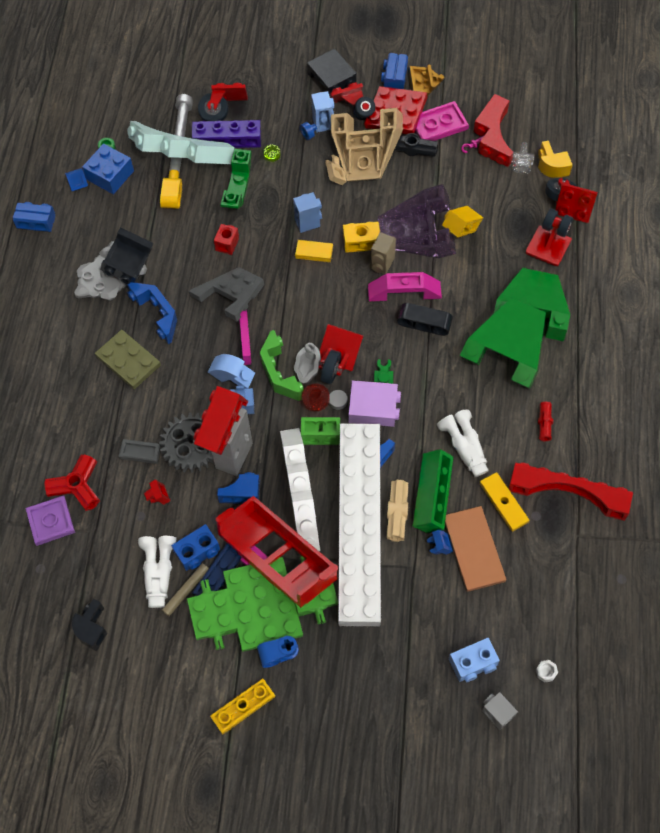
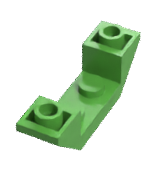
(287, 387)

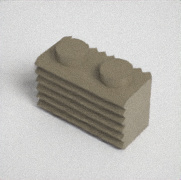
(383, 253)

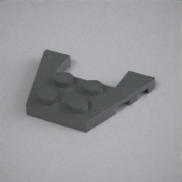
(235, 285)

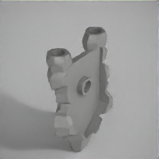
(95, 283)

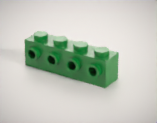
(433, 491)

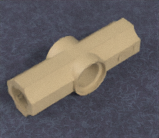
(397, 510)

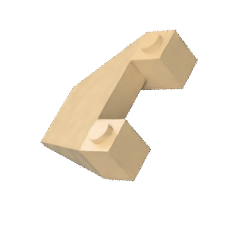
(366, 152)

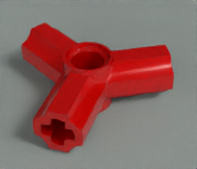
(82, 492)

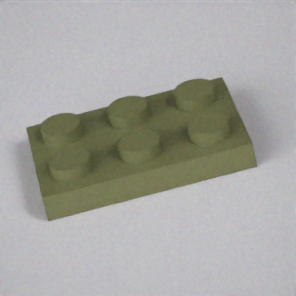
(128, 359)

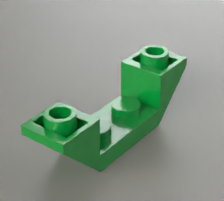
(239, 179)

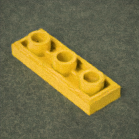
(498, 492)
(231, 714)

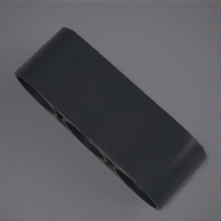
(425, 319)

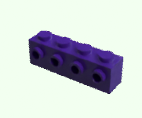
(236, 133)

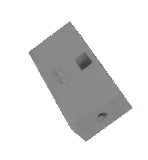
(237, 446)

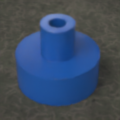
(308, 130)

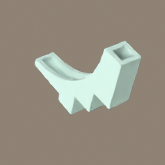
(177, 146)

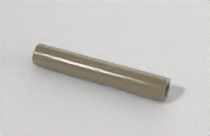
(185, 589)

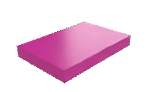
(441, 122)

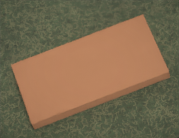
(474, 549)

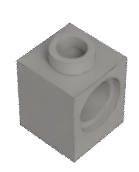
(499, 710)

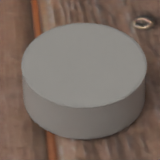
(338, 399)

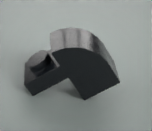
(86, 628)

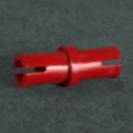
(545, 421)

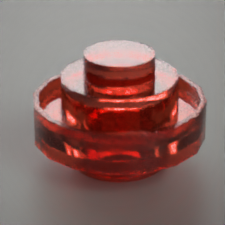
(315, 397)

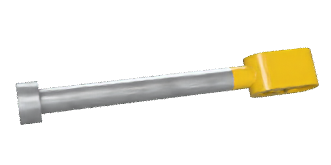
(172, 186)

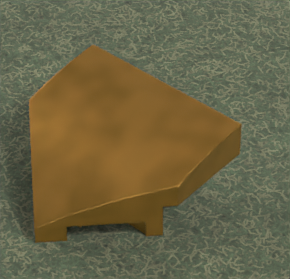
(424, 79)

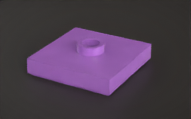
(50, 520)

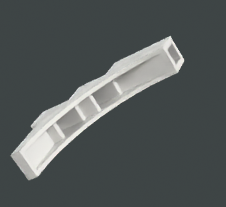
(300, 486)

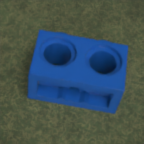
(193, 543)

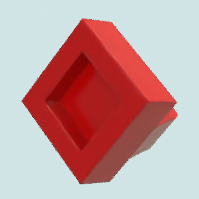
(157, 493)

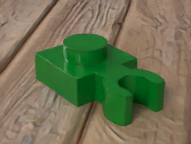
(383, 374)

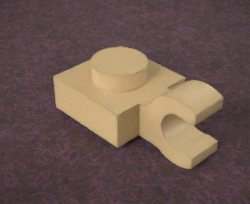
(335, 172)

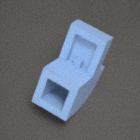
(231, 368)

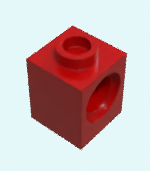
(226, 239)

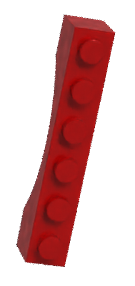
(610, 500)

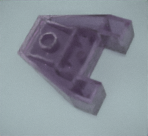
(414, 224)

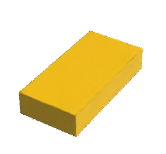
(314, 251)

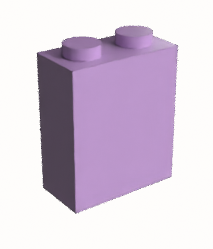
(374, 403)

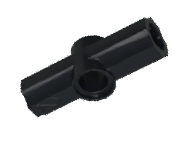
(413, 145)

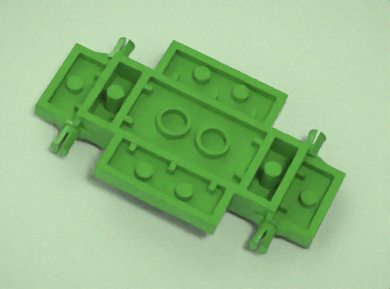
(253, 608)

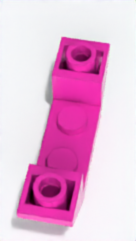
(404, 283)

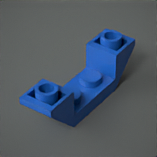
(141, 294)

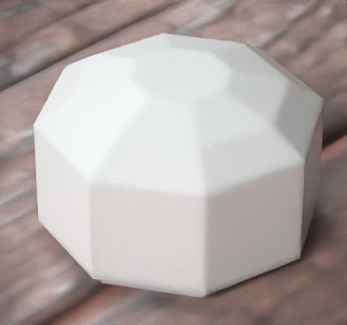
(546, 671)

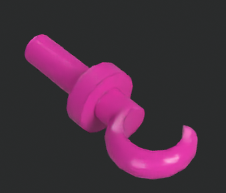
(473, 144)

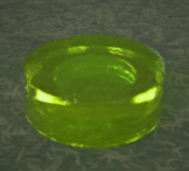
(272, 152)

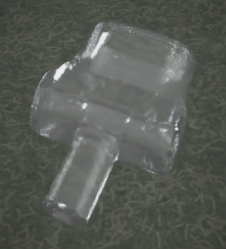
(522, 160)

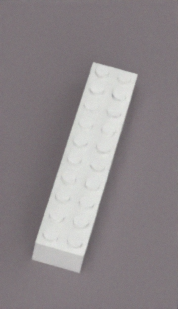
(359, 526)

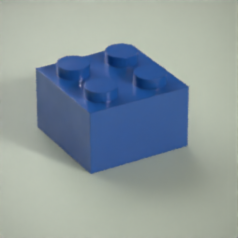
(108, 168)

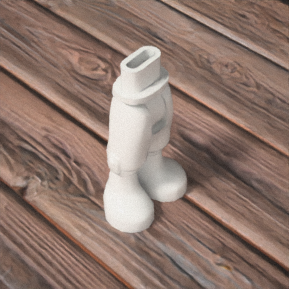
(467, 445)
(157, 574)

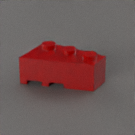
(219, 420)

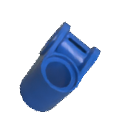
(275, 651)

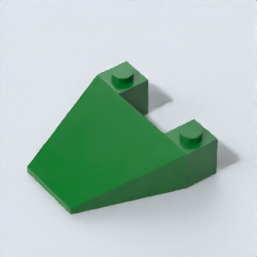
(542, 292)
(514, 333)

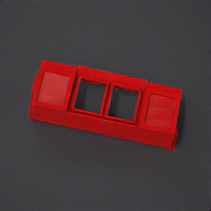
(251, 524)

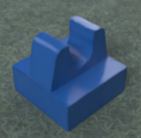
(76, 179)
(442, 542)

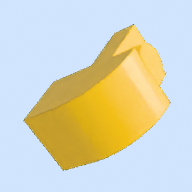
(553, 164)

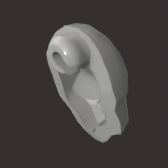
(307, 363)

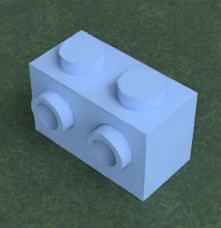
(322, 110)
(474, 660)

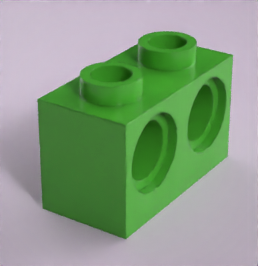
(320, 430)

